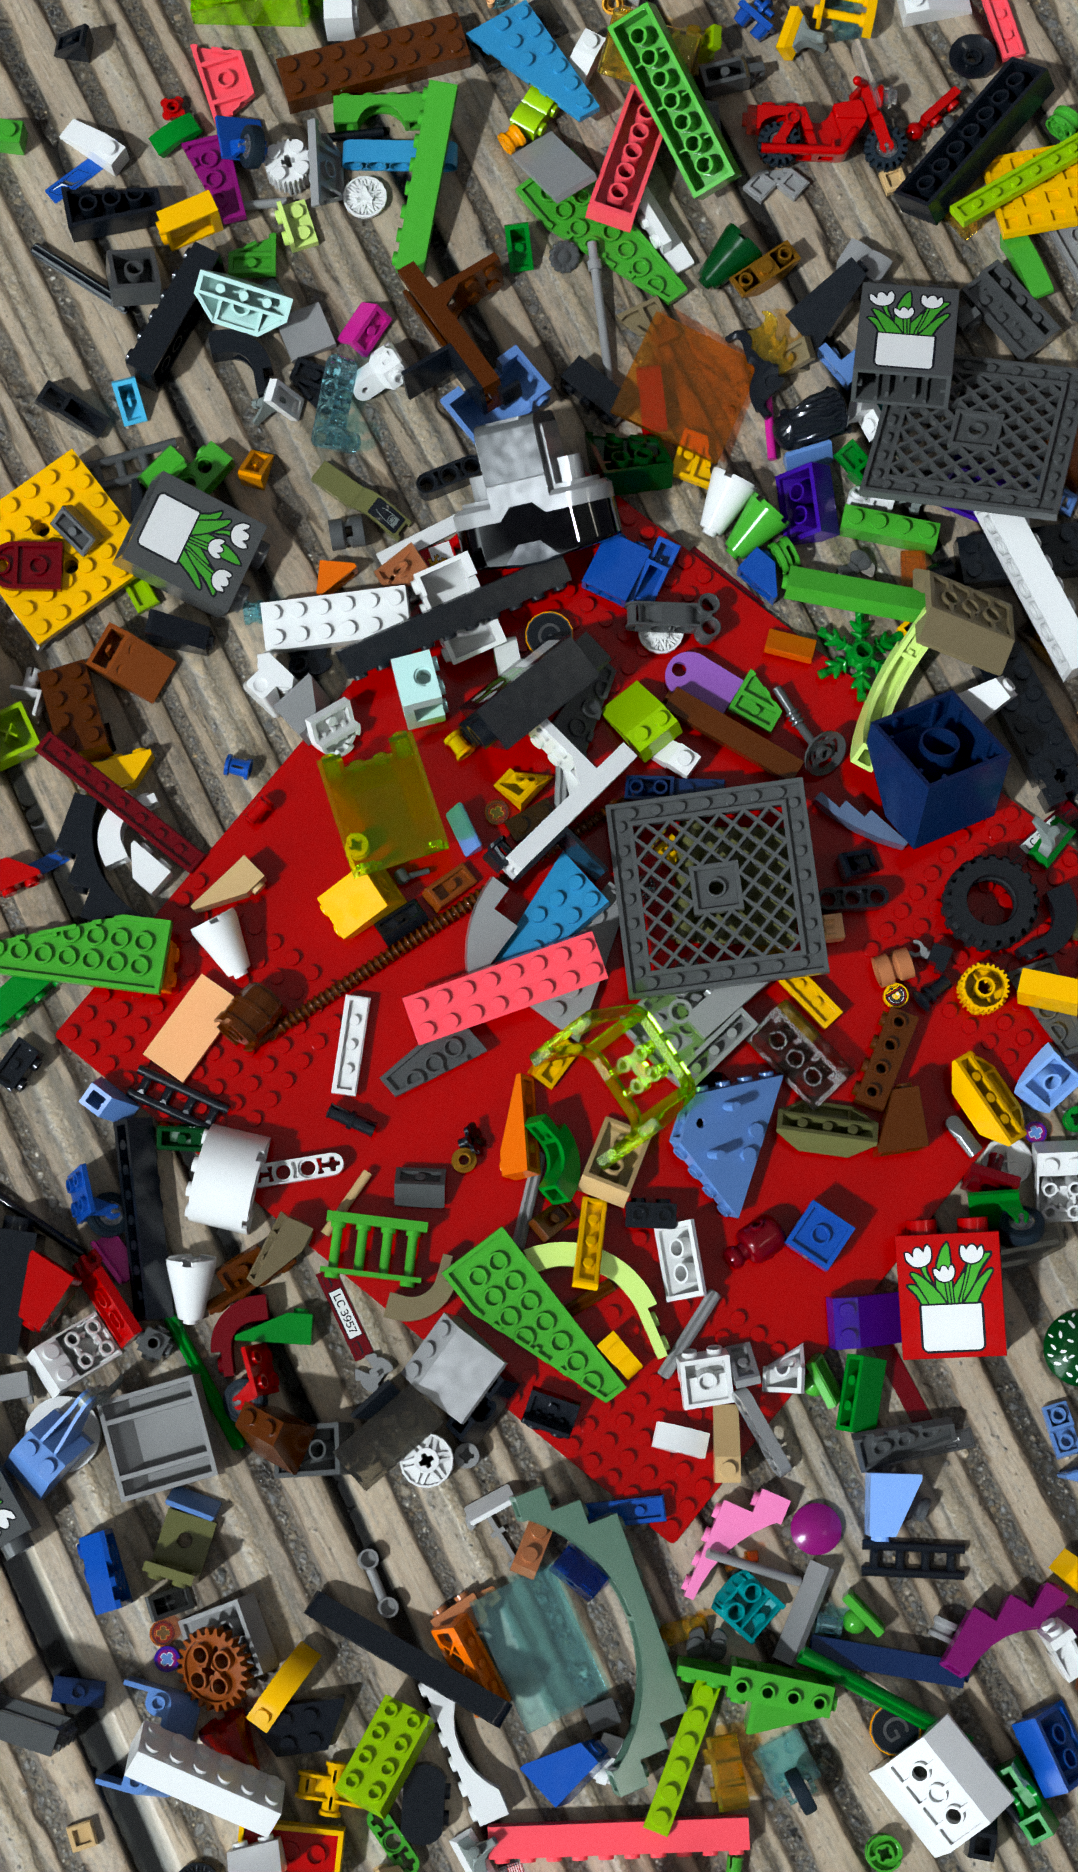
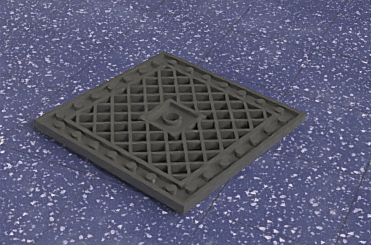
(1039, 500)
(716, 803)

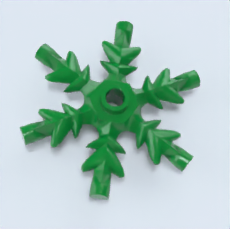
(855, 651)

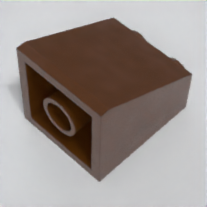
(902, 1123)
(275, 1434)

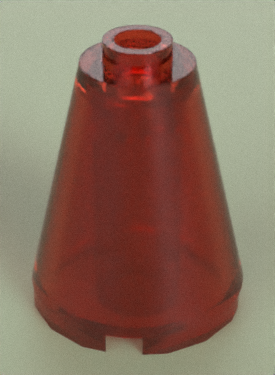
(231, 1737)

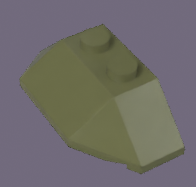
(828, 1129)

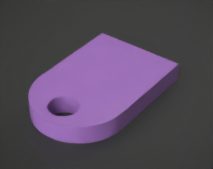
(703, 680)

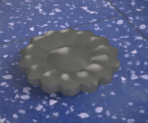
(564, 256)

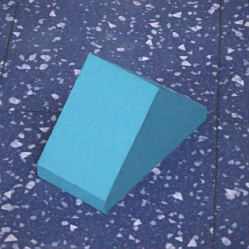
(129, 401)

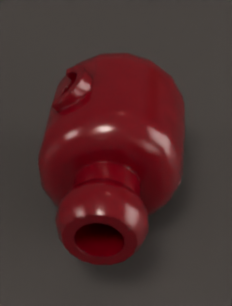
(756, 1242)

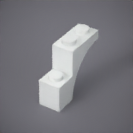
(1061, 1647)

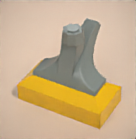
(798, 35)

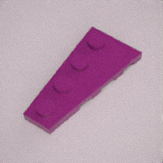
(217, 176)

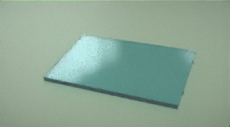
(538, 1649)

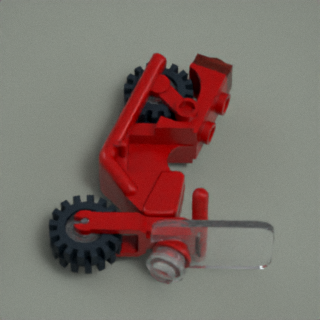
(837, 134)

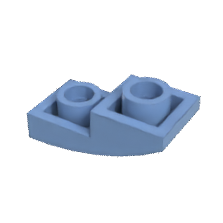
(1061, 1429)

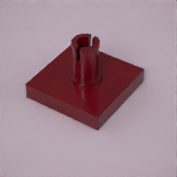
(989, 1178)

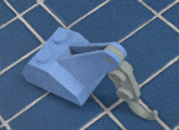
(56, 1443)

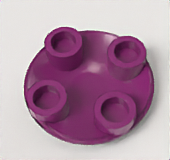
(816, 1529)

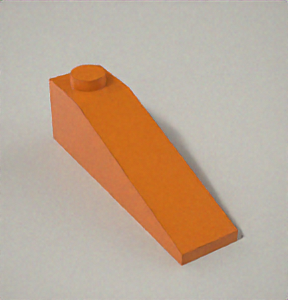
(519, 1147)

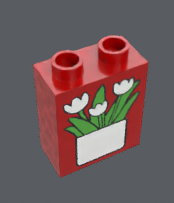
(951, 1290)

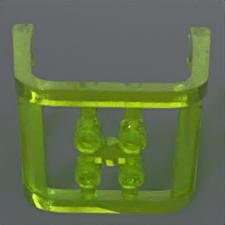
(656, 1118)

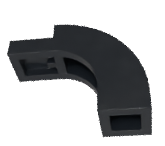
(239, 346)
(1063, 916)

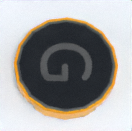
(546, 625)
(891, 1732)

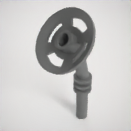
(815, 747)

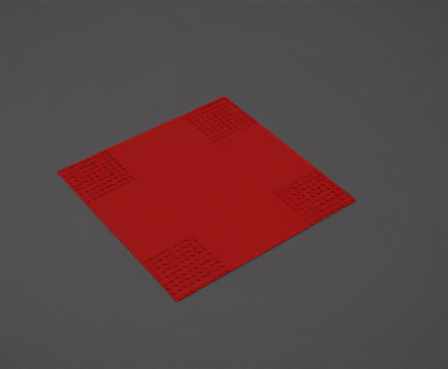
(296, 953)

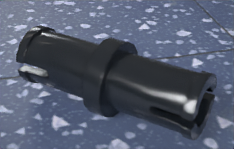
(351, 1119)

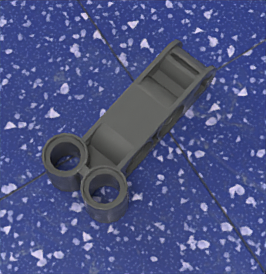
(675, 617)

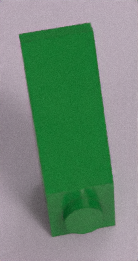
(284, 1329)

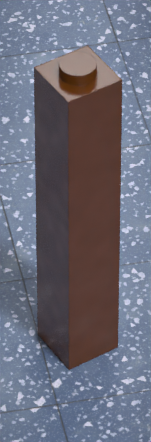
(732, 735)

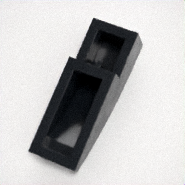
(72, 410)

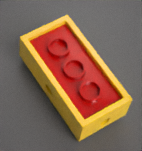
(306, 1845)

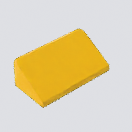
(551, 1072)

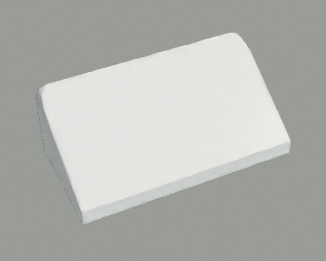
(489, 1505)

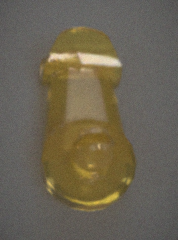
(679, 1630)

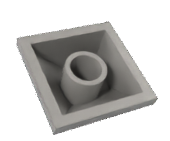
(300, 703)

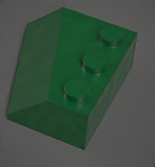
(631, 462)

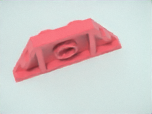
(223, 79)

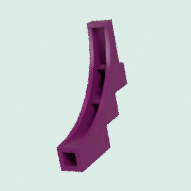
(979, 1631)

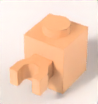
(833, 927)

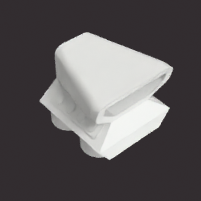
(269, 683)

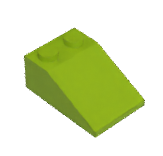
(642, 721)

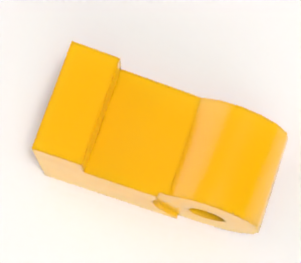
(619, 1355)

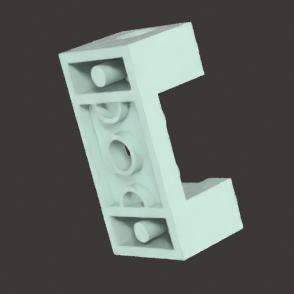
(420, 689)

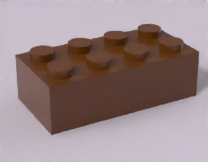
(75, 710)

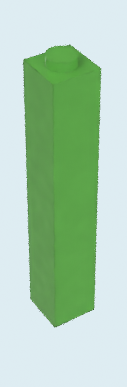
(853, 594)

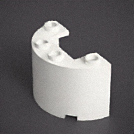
(449, 581)
(226, 1178)

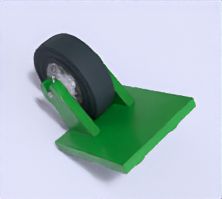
(1016, 1223)

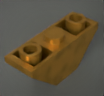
(765, 271)

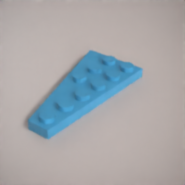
(531, 54)
(558, 910)

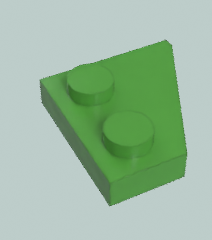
(255, 259)

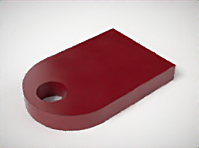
(32, 566)

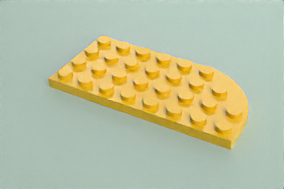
(1041, 209)

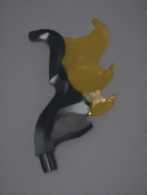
(767, 357)

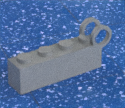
(715, 1007)

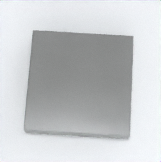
(306, 333)

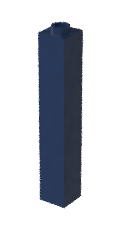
(885, 1660)

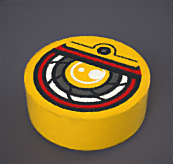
(895, 995)

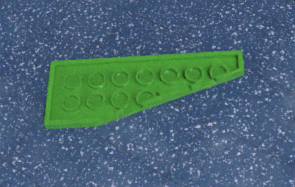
(620, 251)
(104, 953)
(515, 1300)

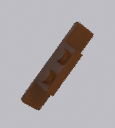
(233, 1277)

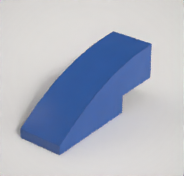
(655, 570)

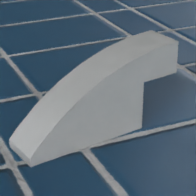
(487, 927)

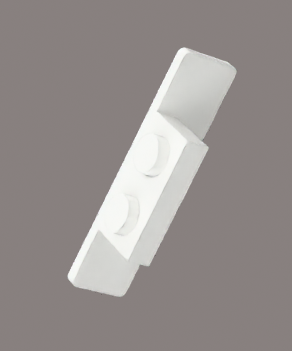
(663, 234)

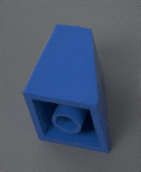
(567, 1771)

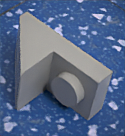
(743, 1365)

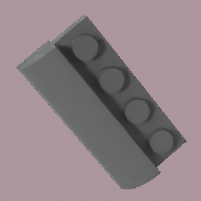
(1010, 311)

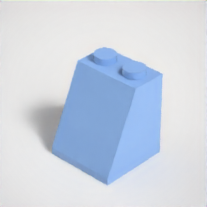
(887, 1502)

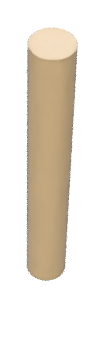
(349, 1198)

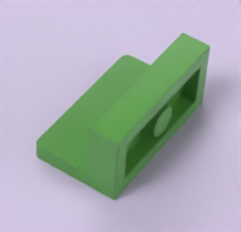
(169, 461)

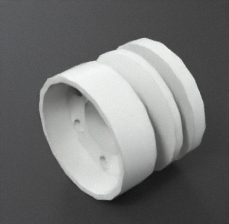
(440, 1467)

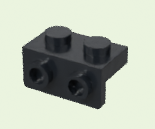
(18, 1065)
(650, 1215)
(551, 1412)

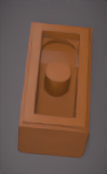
(449, 887)

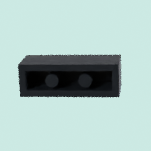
(592, 390)

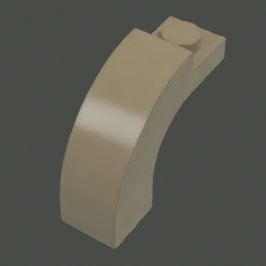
(421, 1307)

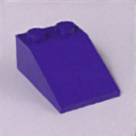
(863, 1320)

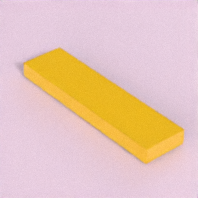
(589, 1243)

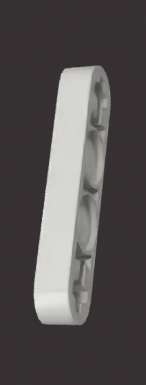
(295, 1169)

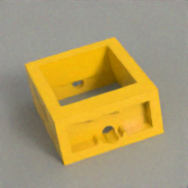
(189, 221)

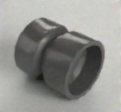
(338, 534)

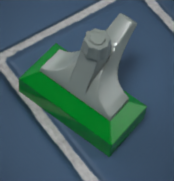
(1051, 842)

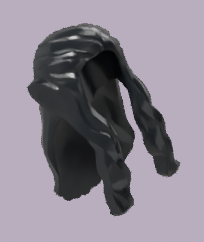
(812, 420)

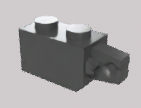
(728, 76)

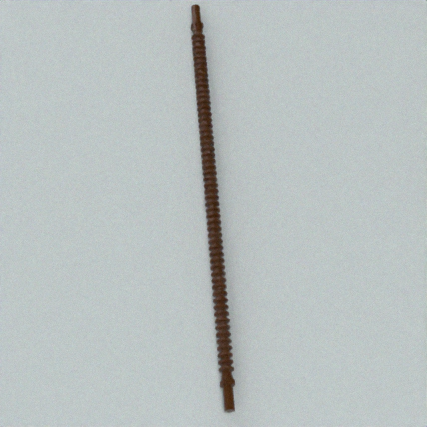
(408, 942)

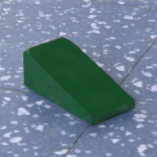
(179, 1136)

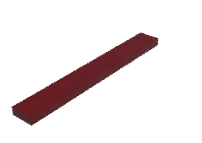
(119, 802)

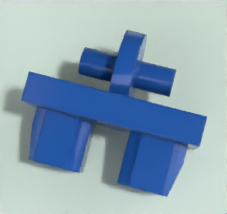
(747, 13)

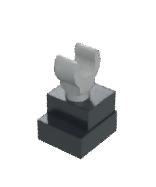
(937, 956)

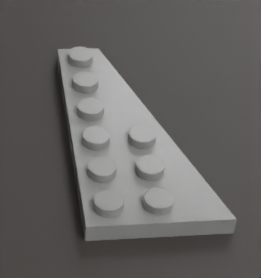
(569, 1006)

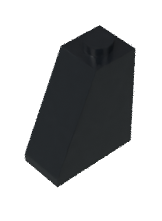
(179, 633)

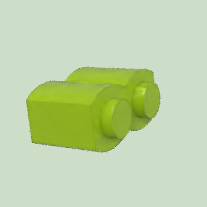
(534, 113)

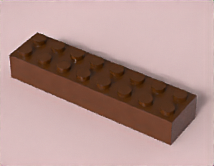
(374, 62)

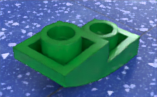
(174, 133)

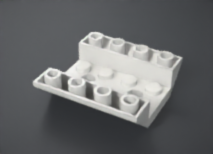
(954, 1780)

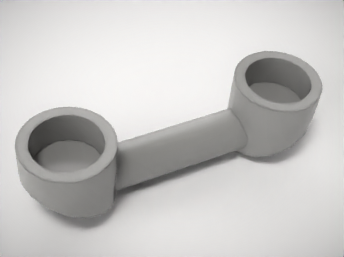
(387, 1606)

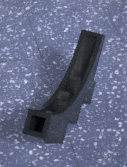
(80, 841)

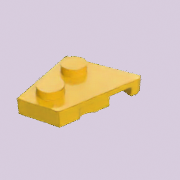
(691, 468)

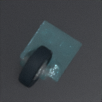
(789, 1770)

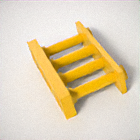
(864, 20)

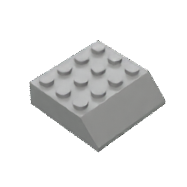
(160, 1437)

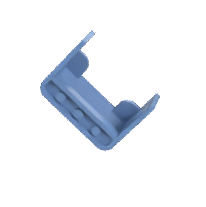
(177, 1715)

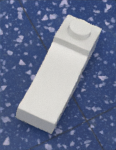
(678, 759)

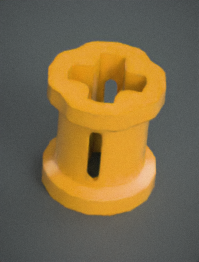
(459, 745)

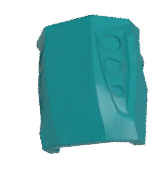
(746, 1605)

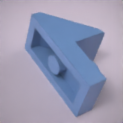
(840, 369)

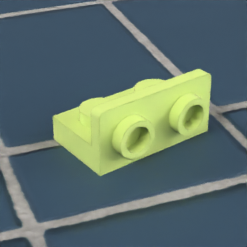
(297, 224)

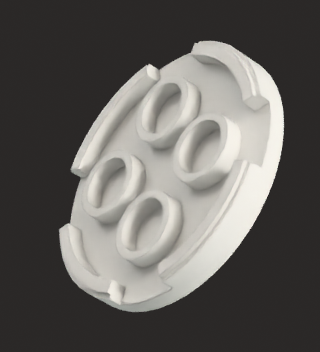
(91, 1428)

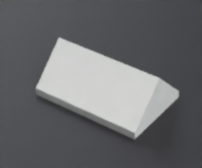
(680, 1261)

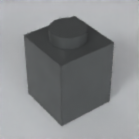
(603, 1713)

